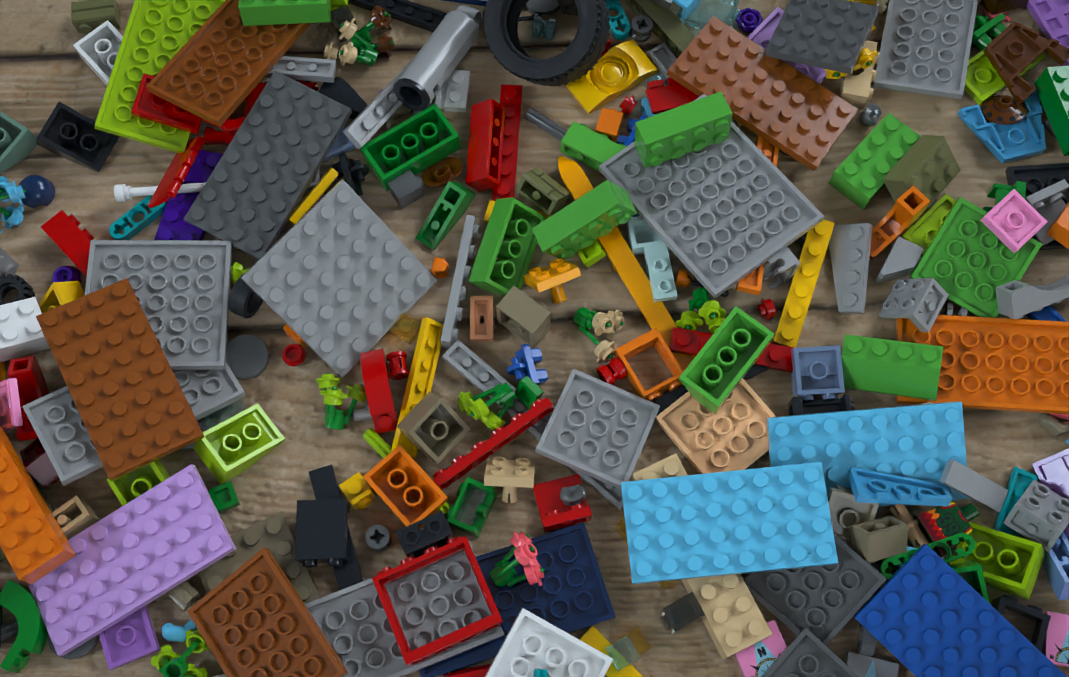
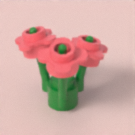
(526, 555)

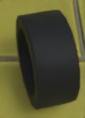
(243, 300)

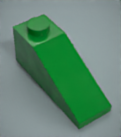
(445, 214)

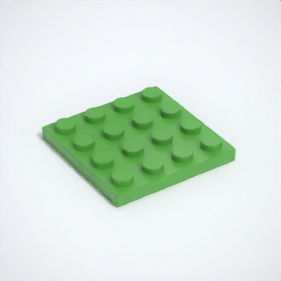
(972, 260)

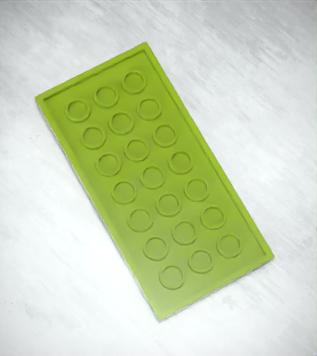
(149, 42)

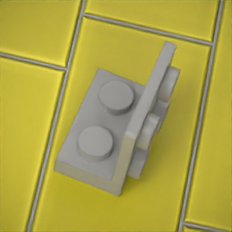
(1049, 205)
(915, 299)
(1039, 515)

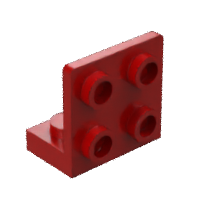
(551, 509)

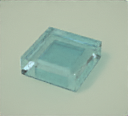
(623, 653)

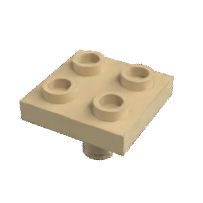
(509, 475)

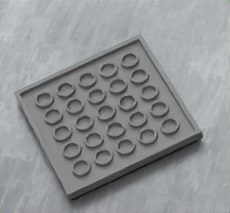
(339, 278)
(179, 289)

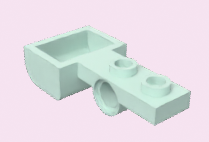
(658, 265)

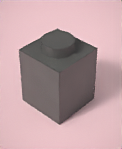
(406, 188)

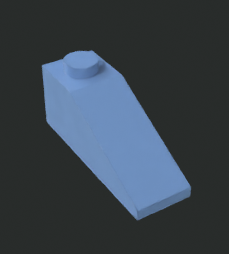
(1057, 567)

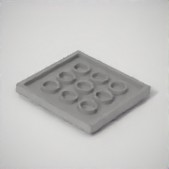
(597, 429)

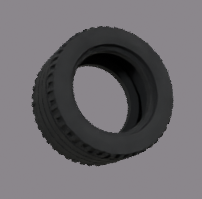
(575, 61)

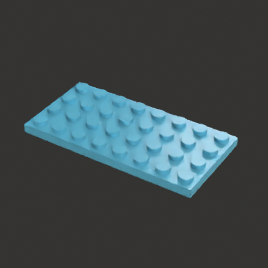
(887, 440)
(728, 523)

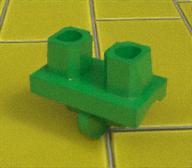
(983, 29)

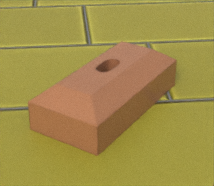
(481, 308)

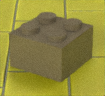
(524, 316)
(433, 427)

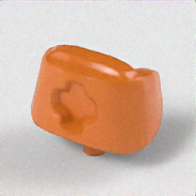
(440, 268)

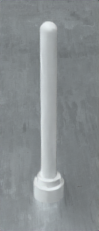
(123, 192)

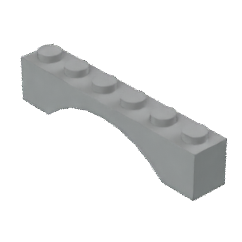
(1019, 298)

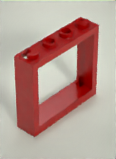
(410, 565)

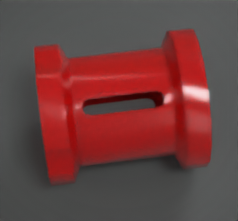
(397, 365)

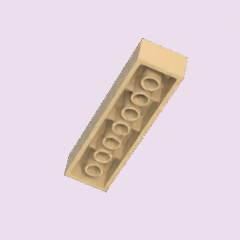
(725, 600)

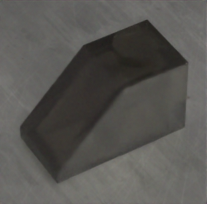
(681, 613)

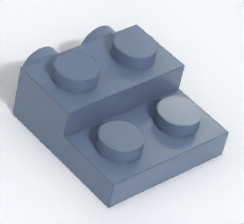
(817, 372)

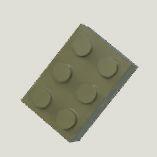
(926, 165)

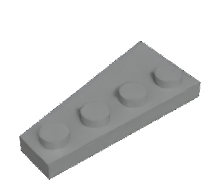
(850, 265)

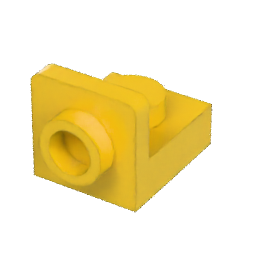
(357, 491)

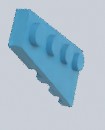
(893, 489)

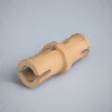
(914, 532)

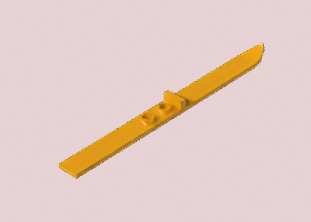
(625, 263)

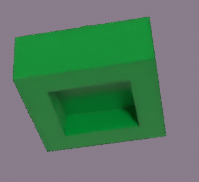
(528, 391)
(224, 496)

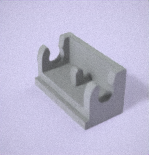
(781, 267)

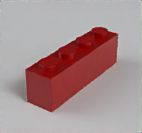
(485, 145)
(70, 238)

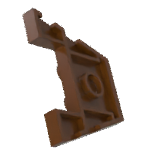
(1015, 50)

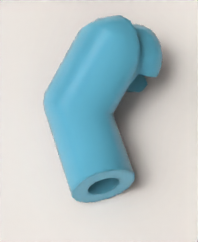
(177, 633)

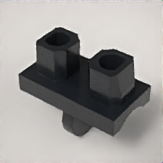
(352, 171)

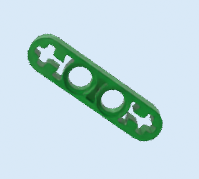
(953, 540)

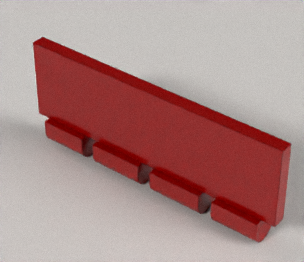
(664, 98)
(176, 173)

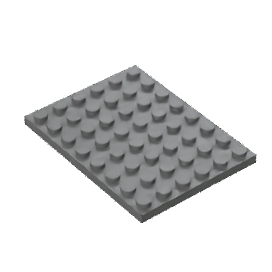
(716, 207)

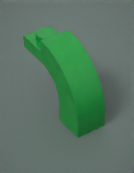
(31, 628)

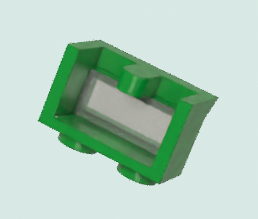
(471, 507)

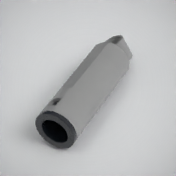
(438, 58)

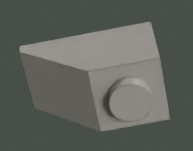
(899, 261)

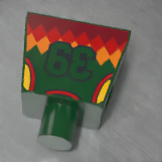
(946, 522)

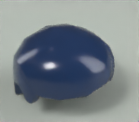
(38, 191)

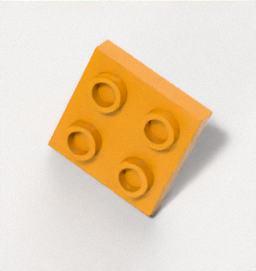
(552, 277)

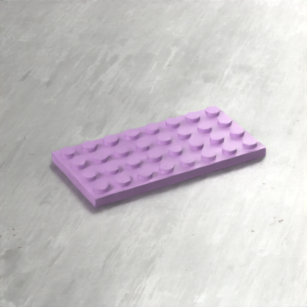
(132, 559)

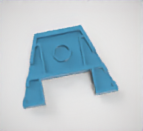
(1011, 140)

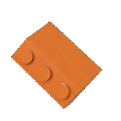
(405, 487)

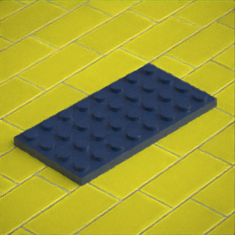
(569, 597)

